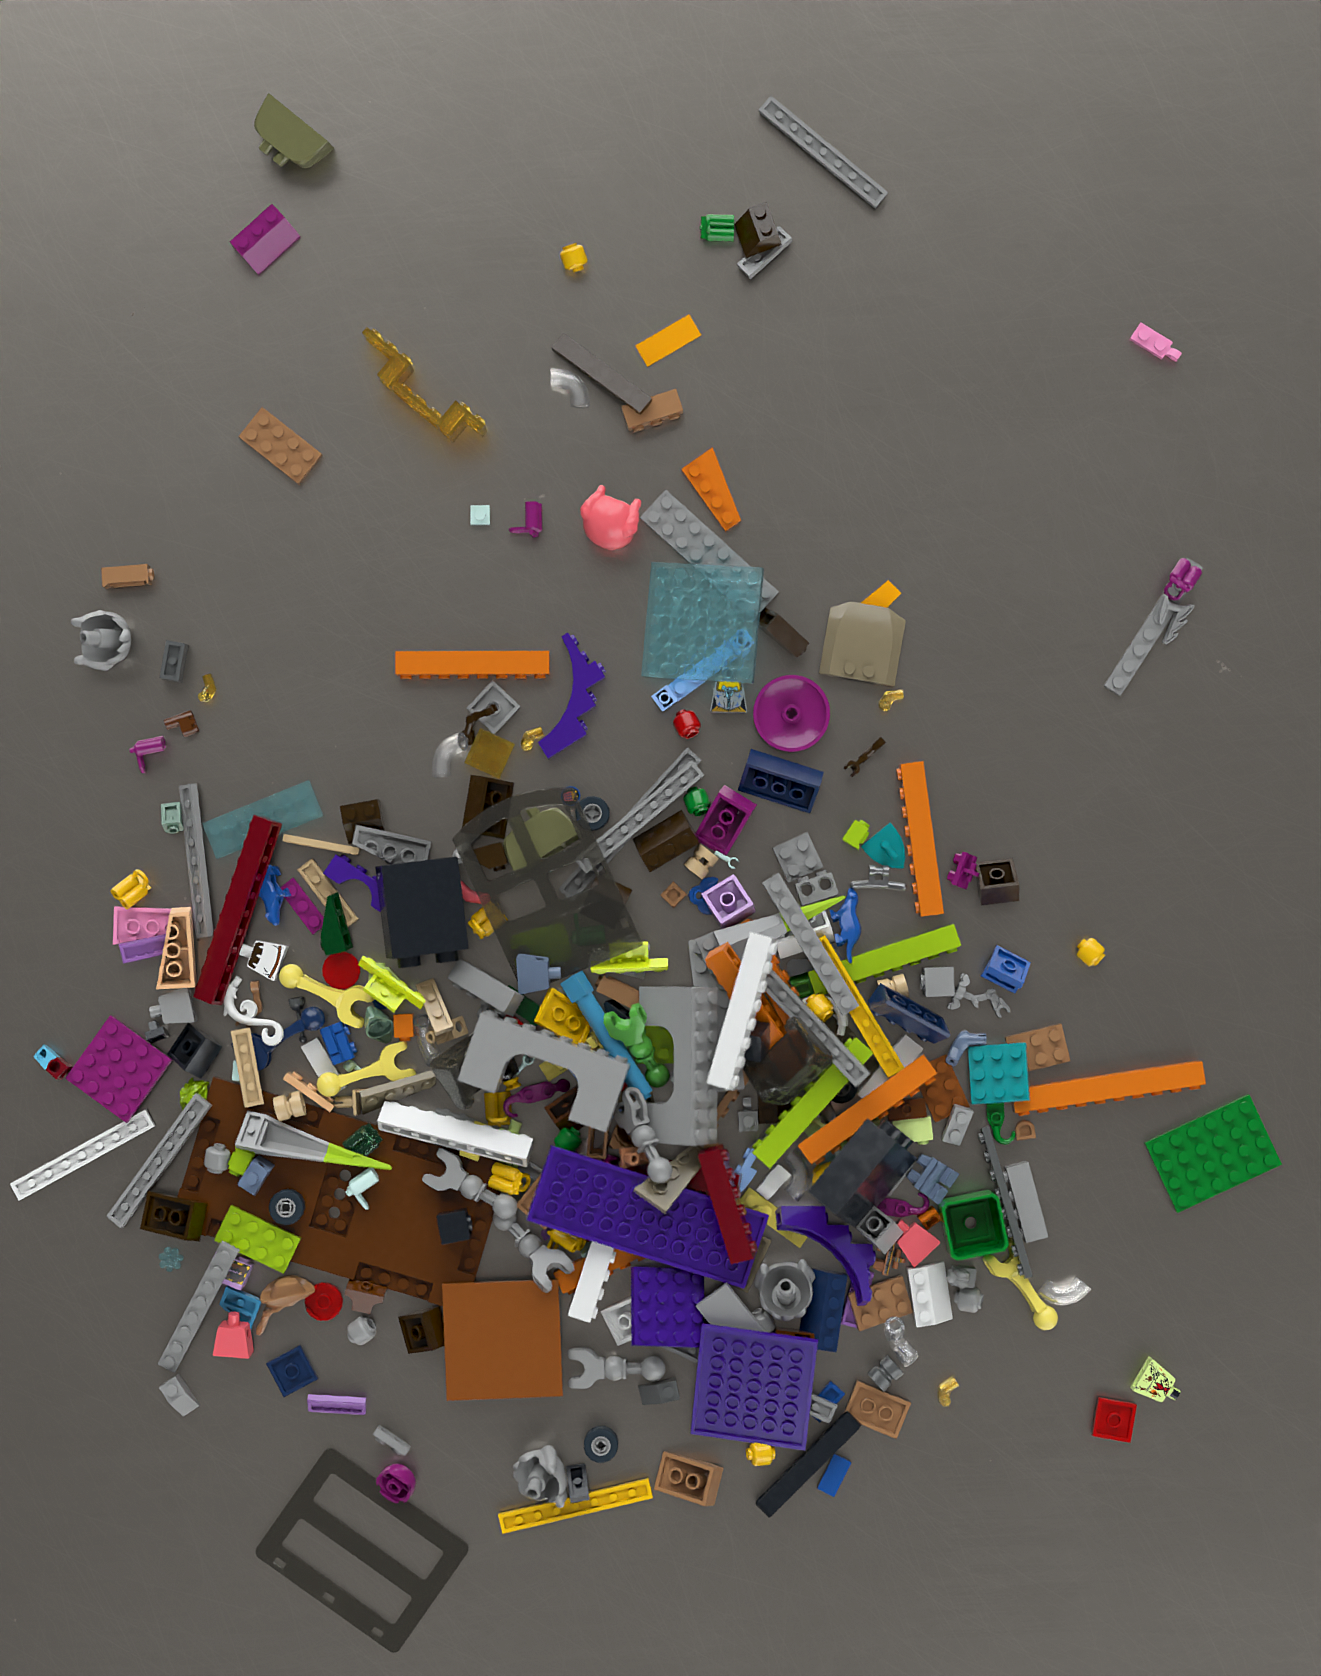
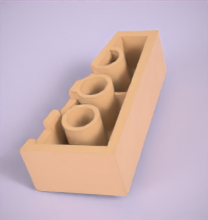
(178, 954)

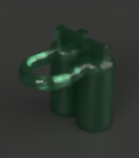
(363, 1140)

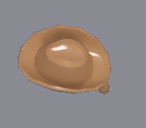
(282, 1293)

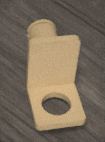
(450, 1035)
(350, 1101)

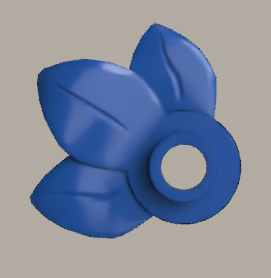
(704, 885)

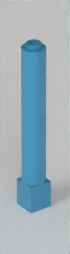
(580, 991)

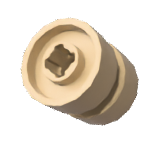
(697, 867)
(897, 984)
(290, 1105)

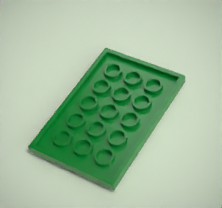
(1212, 1153)

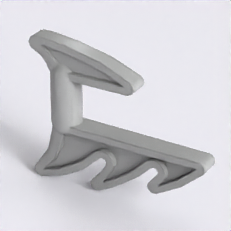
(1177, 620)

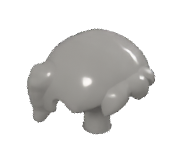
(103, 639)
(785, 1289)
(542, 1476)

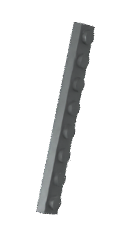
(1007, 1211)

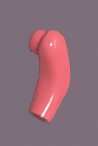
(469, 895)

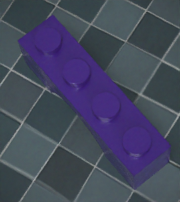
(342, 870)

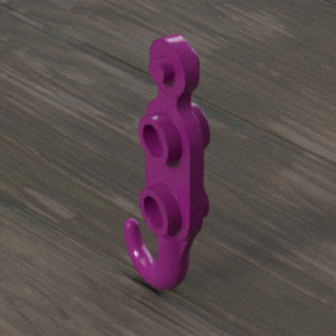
(535, 1093)
(901, 1208)

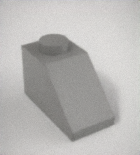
(179, 1395)

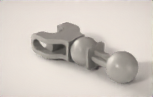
(636, 1123)
(469, 1185)
(539, 1255)
(613, 1368)

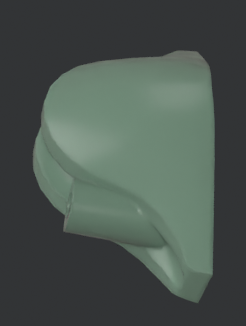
(378, 1025)

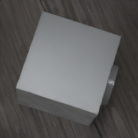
(937, 981)
(879, 1229)

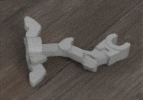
(996, 1002)

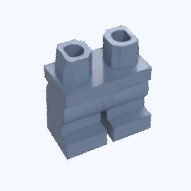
(930, 1176)

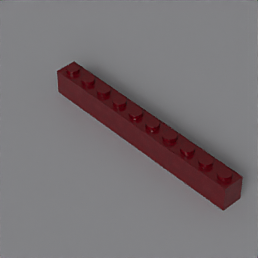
(237, 910)

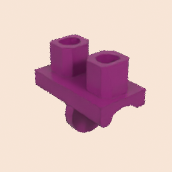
(964, 871)

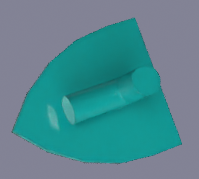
(886, 847)

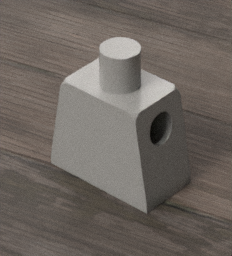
(175, 1007)

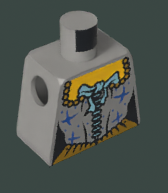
(728, 698)

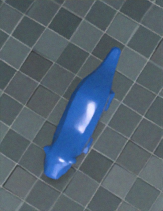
(273, 895)
(848, 923)

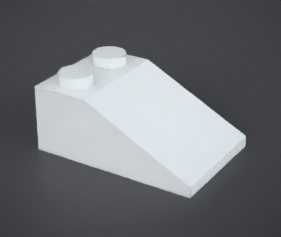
(619, 1320)

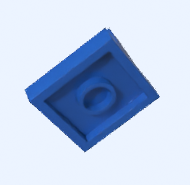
(1006, 969)

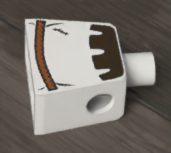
(265, 958)

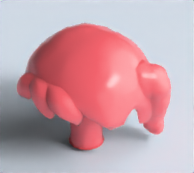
(609, 520)

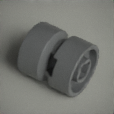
(885, 1373)

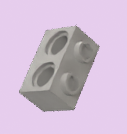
(817, 892)

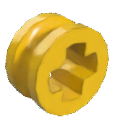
(512, 1084)

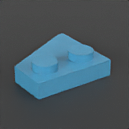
(242, 1302)

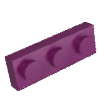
(303, 906)

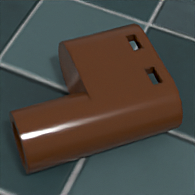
(184, 721)

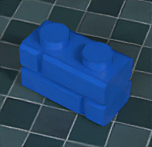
(338, 1042)

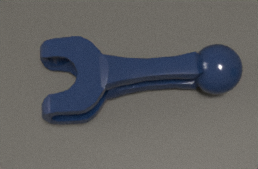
(310, 1019)

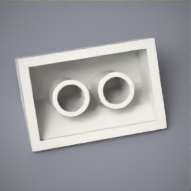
(788, 944)
(929, 1294)

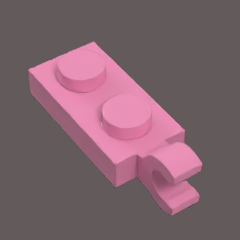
(1154, 342)

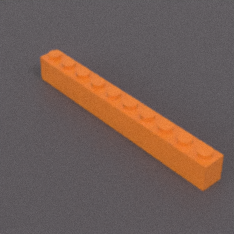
(1114, 1085)

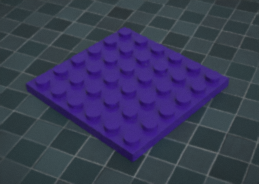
(754, 1386)

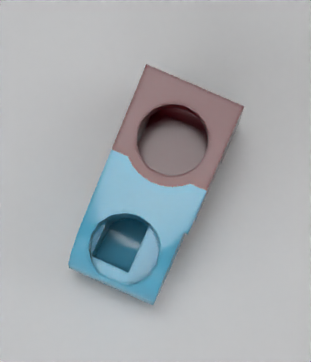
(52, 1062)

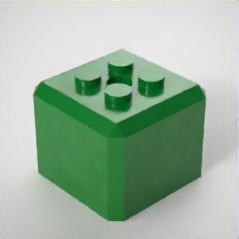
(985, 1237)

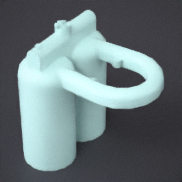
(361, 1183)

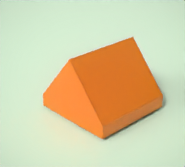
(929, 1218)

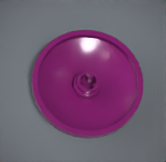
(791, 713)

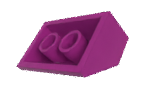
(265, 239)

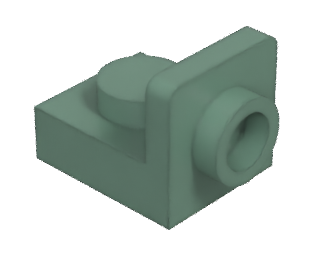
(171, 817)

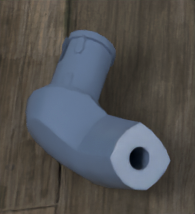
(961, 1043)

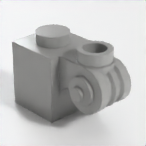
(961, 1276)

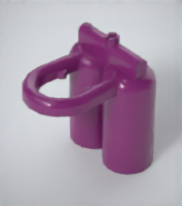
(533, 520)
(1183, 577)
(145, 747)

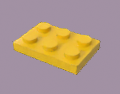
(562, 1017)

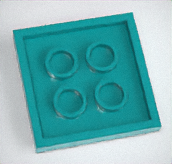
(999, 1073)

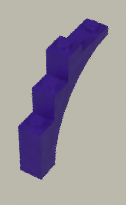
(585, 676)
(854, 1258)

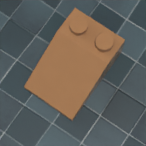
(688, 1479)

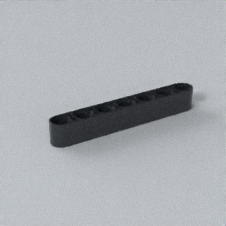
(808, 1464)

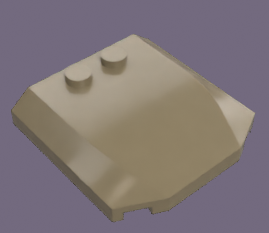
(862, 643)

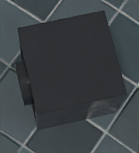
(759, 1042)
(454, 1225)

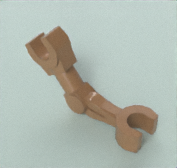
(255, 989)

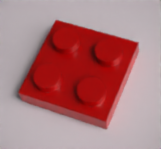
(1114, 1419)

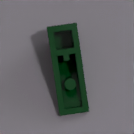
(335, 932)

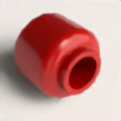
(686, 723)

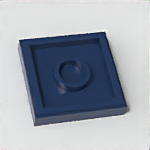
(292, 1371)

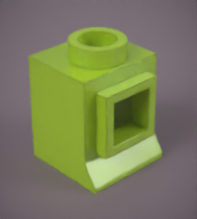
(857, 834)
(240, 1161)

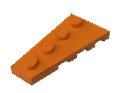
(709, 482)

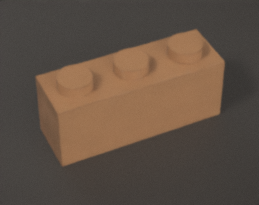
(662, 407)

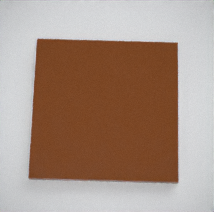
(502, 1340)

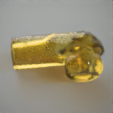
(209, 689)
(888, 698)
(528, 738)
(945, 1392)

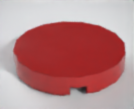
(341, 970)
(324, 1302)

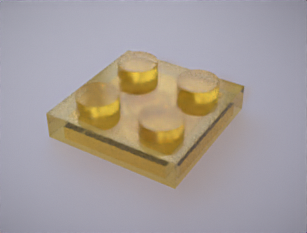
(489, 753)

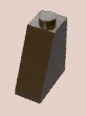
(782, 632)

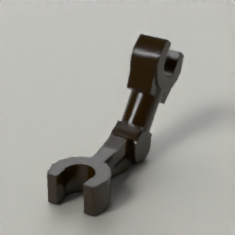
(471, 718)
(863, 757)

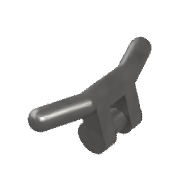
(884, 883)

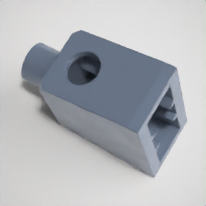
(535, 973)
(256, 1175)

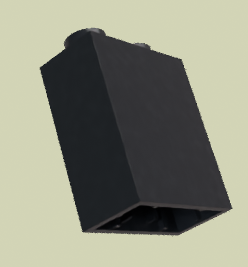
(422, 910)
(864, 1171)

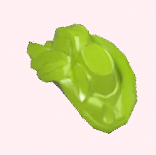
(192, 1088)

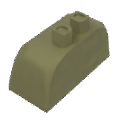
(288, 135)
(549, 831)

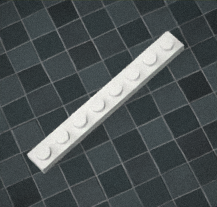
(82, 1155)

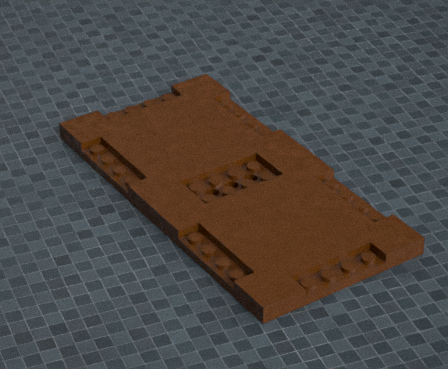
(386, 1245)

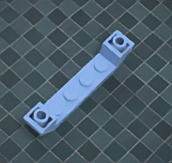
(675, 692)

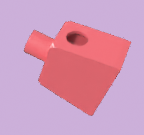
(916, 1242)
(233, 1338)

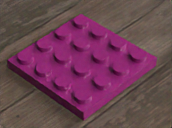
(118, 1069)

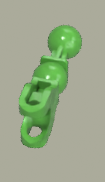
(633, 1035)

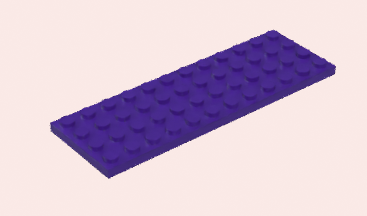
(601, 1206)

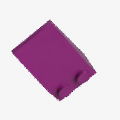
(725, 820)

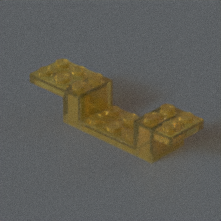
(396, 373)

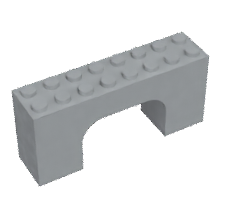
(692, 1021)
(597, 1073)

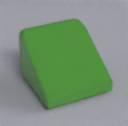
(802, 984)

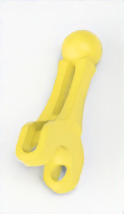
(292, 977)
(331, 1083)
(1044, 1316)

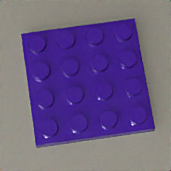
(665, 1307)

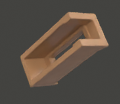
(127, 576)
(617, 990)
(597, 1153)

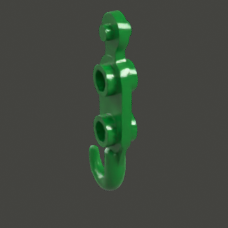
(996, 1117)

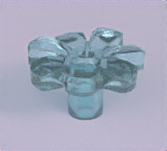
(172, 1255)

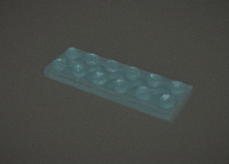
(290, 807)

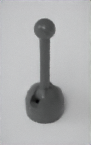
(297, 1004)

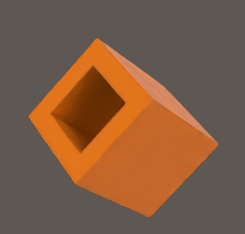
(403, 1026)

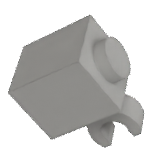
(747, 1118)

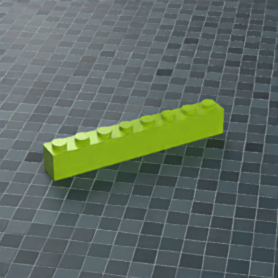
(896, 955)
(805, 1108)

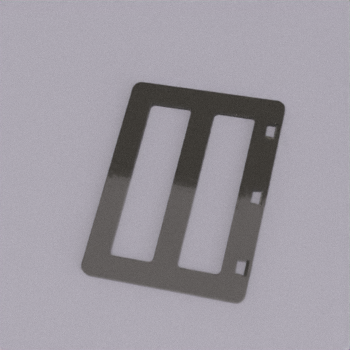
(345, 1605)

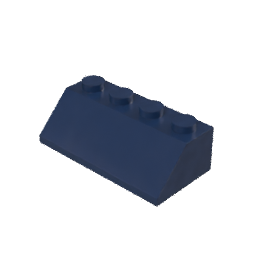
(780, 781)
(908, 1014)
(826, 1308)

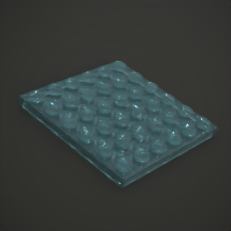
(702, 622)

